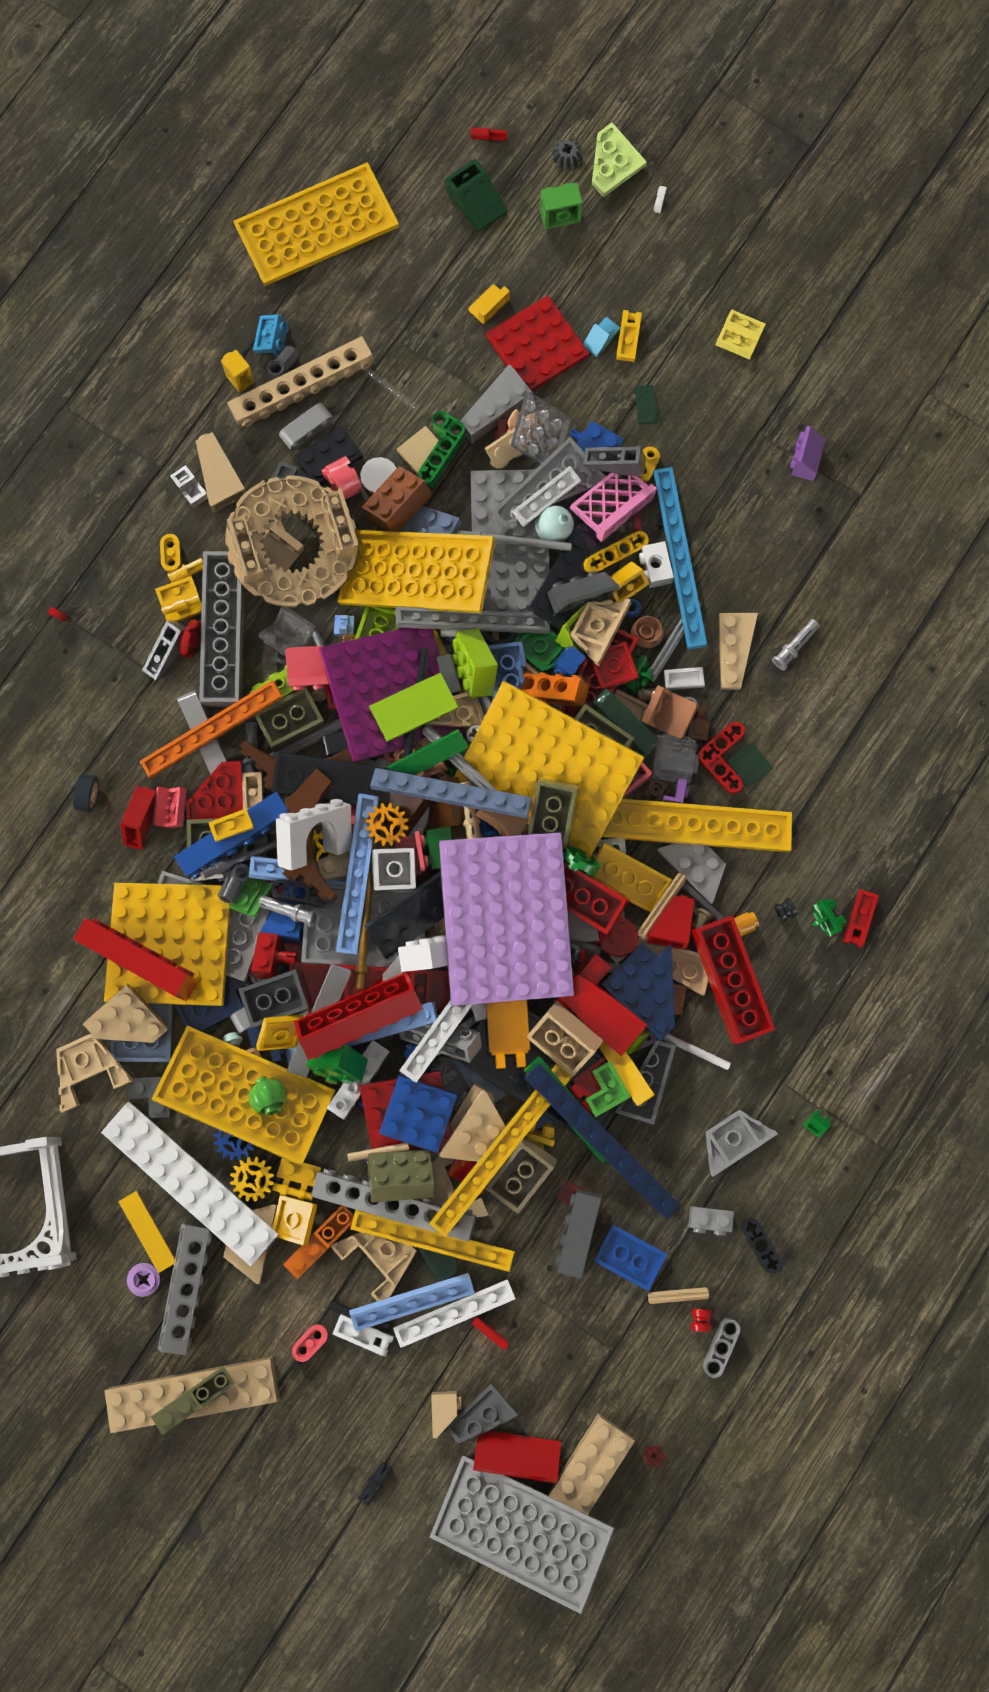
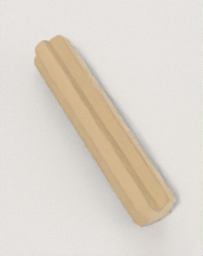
(678, 1295)

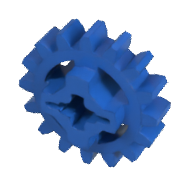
(238, 1148)

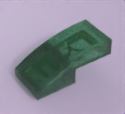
(645, 404)

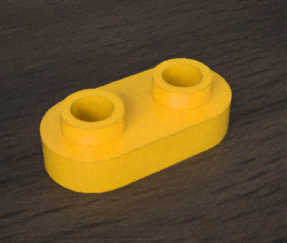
(650, 464)
(170, 554)

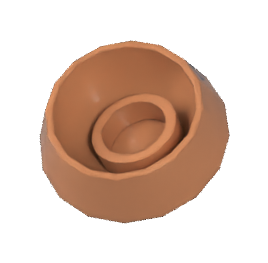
(648, 631)

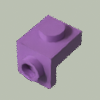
(681, 793)

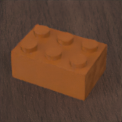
(397, 500)

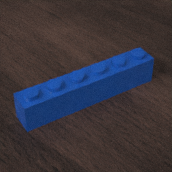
(208, 852)

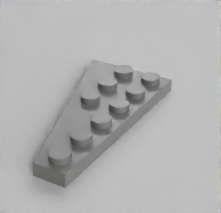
(564, 456)

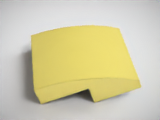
(740, 334)

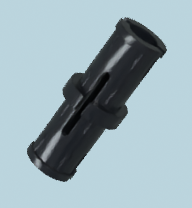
(375, 1483)

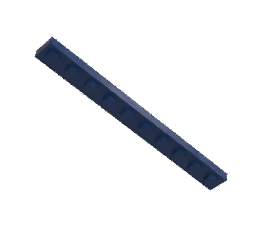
(602, 1141)

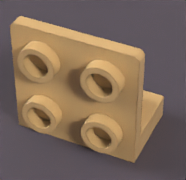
(281, 547)

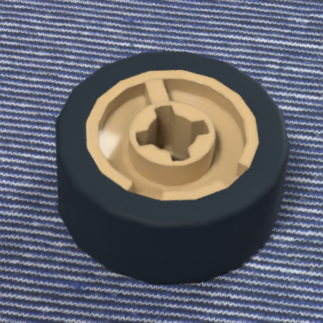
(85, 793)

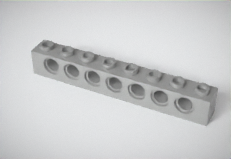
(323, 1190)

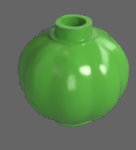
(267, 1096)

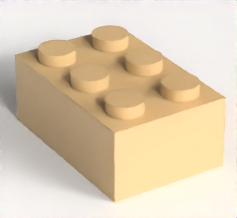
(564, 1038)

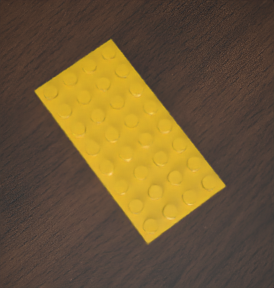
(316, 224)
(419, 571)
(213, 1085)

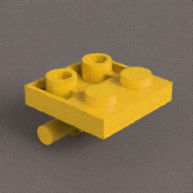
(180, 600)

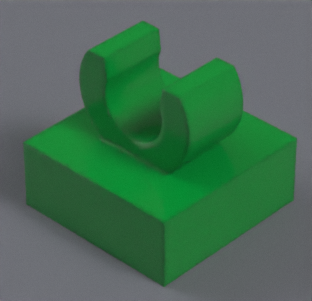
(817, 1124)

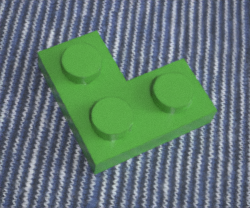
(612, 1090)

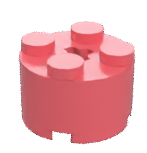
(342, 477)

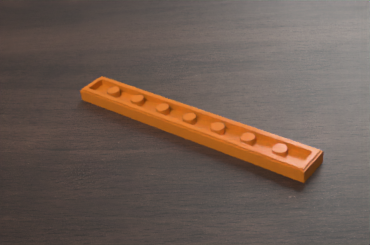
(211, 729)

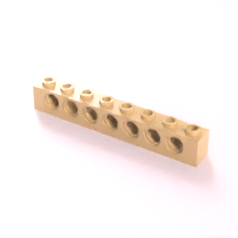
(304, 373)

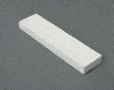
(546, 496)

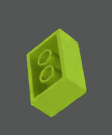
(474, 663)

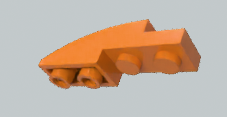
(319, 1242)

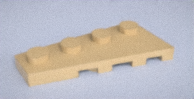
(734, 645)

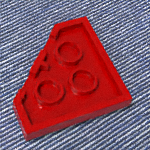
(219, 794)

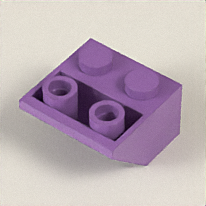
(807, 454)

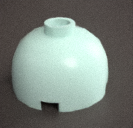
(554, 524)

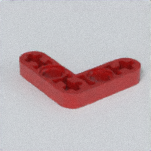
(716, 760)

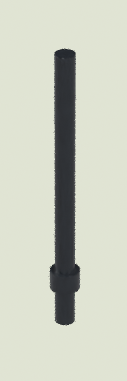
(410, 741)

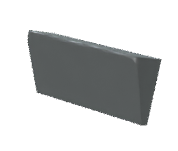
(449, 673)

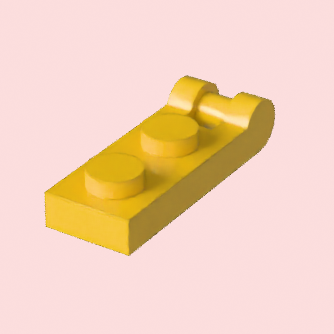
(628, 336)

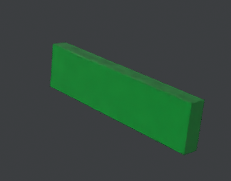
(430, 754)

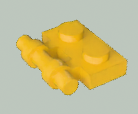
(294, 1172)

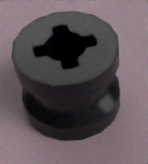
(785, 910)

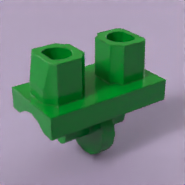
(644, 673)
(825, 917)

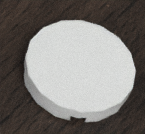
(376, 472)

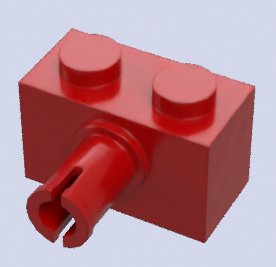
(269, 955)

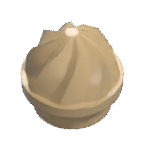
(317, 694)

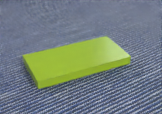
(413, 707)

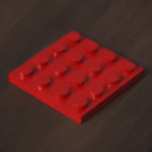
(537, 343)
(376, 1101)

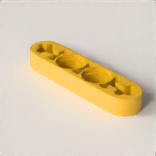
(615, 550)

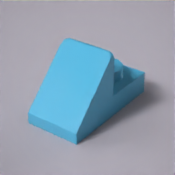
(601, 336)

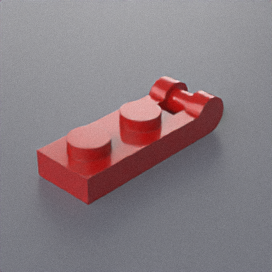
(861, 917)

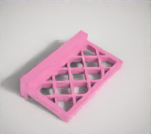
(622, 514)

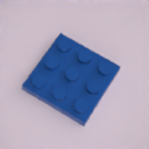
(418, 1113)

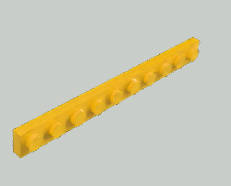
(493, 1159)

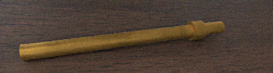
(361, 968)

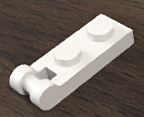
(364, 1337)

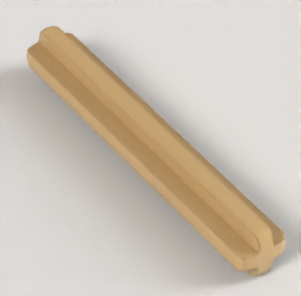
(662, 904)

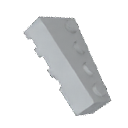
(497, 402)

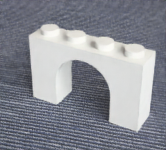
(295, 827)

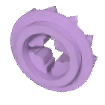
(133, 1279)

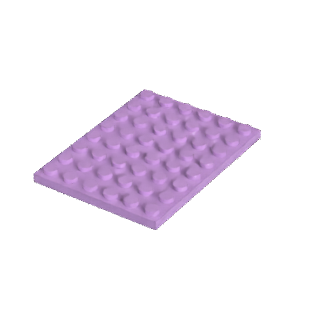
(506, 918)

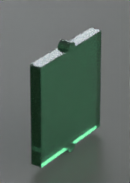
(749, 764)

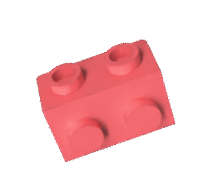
(169, 807)

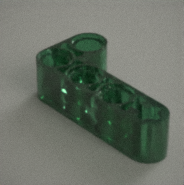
(615, 711)

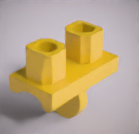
(543, 1137)

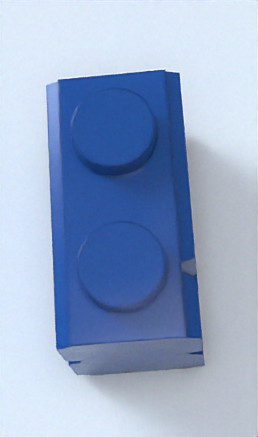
(568, 662)

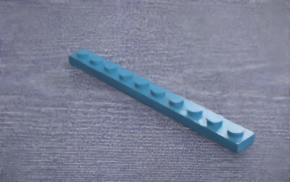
(680, 558)

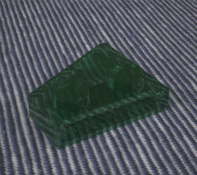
(440, 1264)

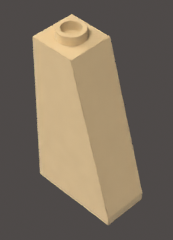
(220, 479)

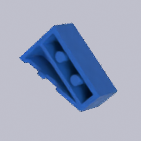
(284, 926)

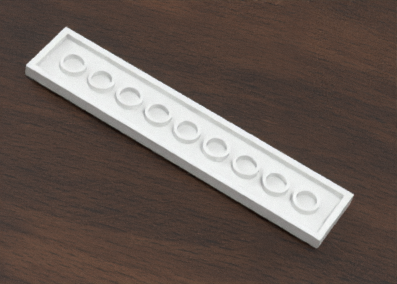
(190, 1183)

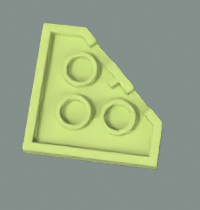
(614, 160)

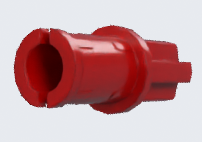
(488, 134)

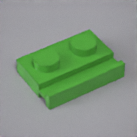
(250, 895)

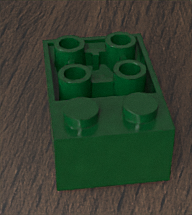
(475, 195)

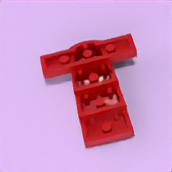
(600, 1010)

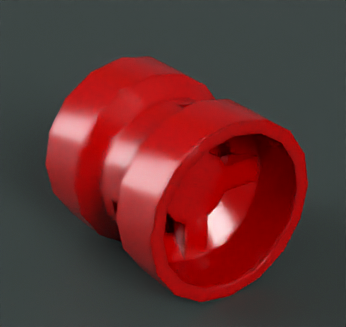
(701, 1315)

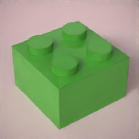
(560, 205)

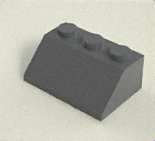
(580, 591)

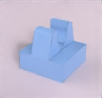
(344, 625)

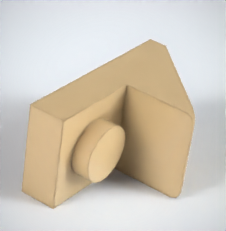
(252, 789)

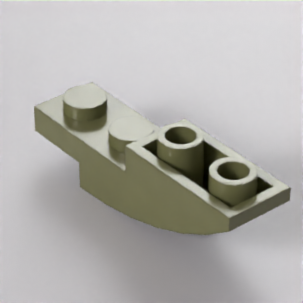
(192, 1400)

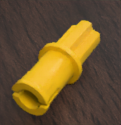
(186, 570)

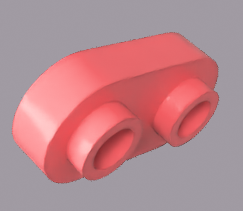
(310, 1342)

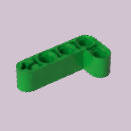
(437, 452)

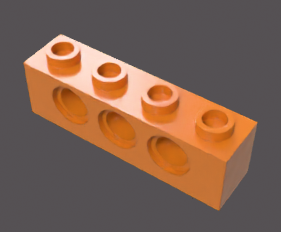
(556, 689)

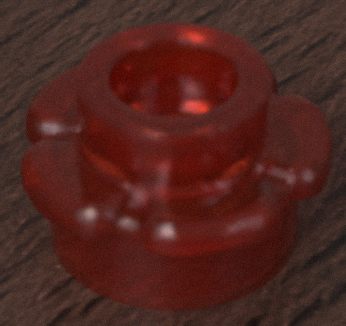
(648, 1455)

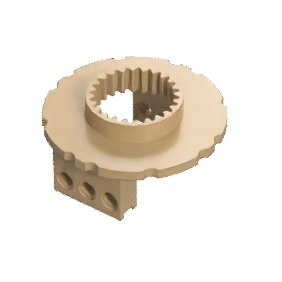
(296, 497)

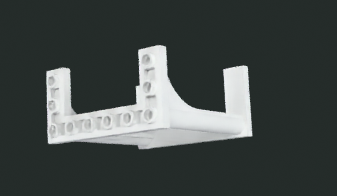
(60, 1252)

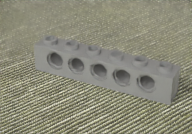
(180, 1344)

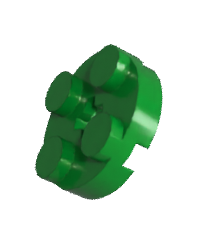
(578, 860)

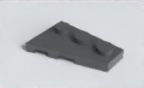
(481, 1415)

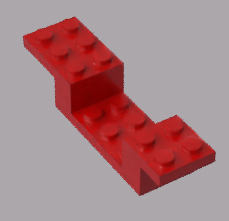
(428, 983)

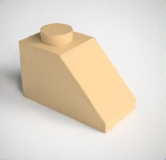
(444, 1410)

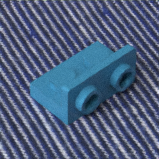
(270, 335)

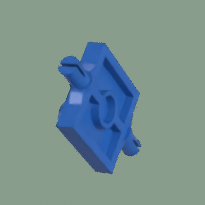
(595, 437)

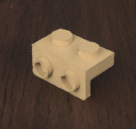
(501, 451)

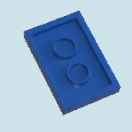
(630, 1257)

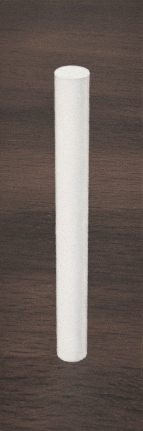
(697, 1051)

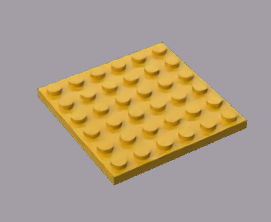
(180, 924)

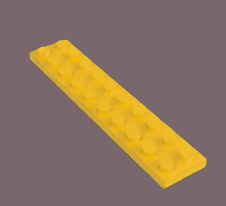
(701, 825)

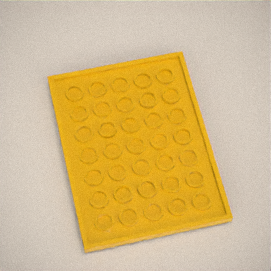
(533, 740)

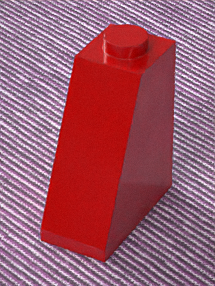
(138, 817)
(674, 924)

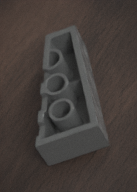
(656, 1073)

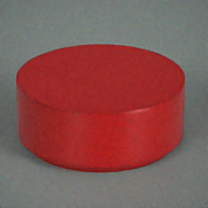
(57, 614)

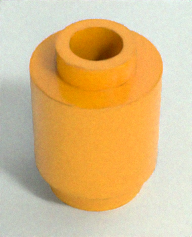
(746, 923)

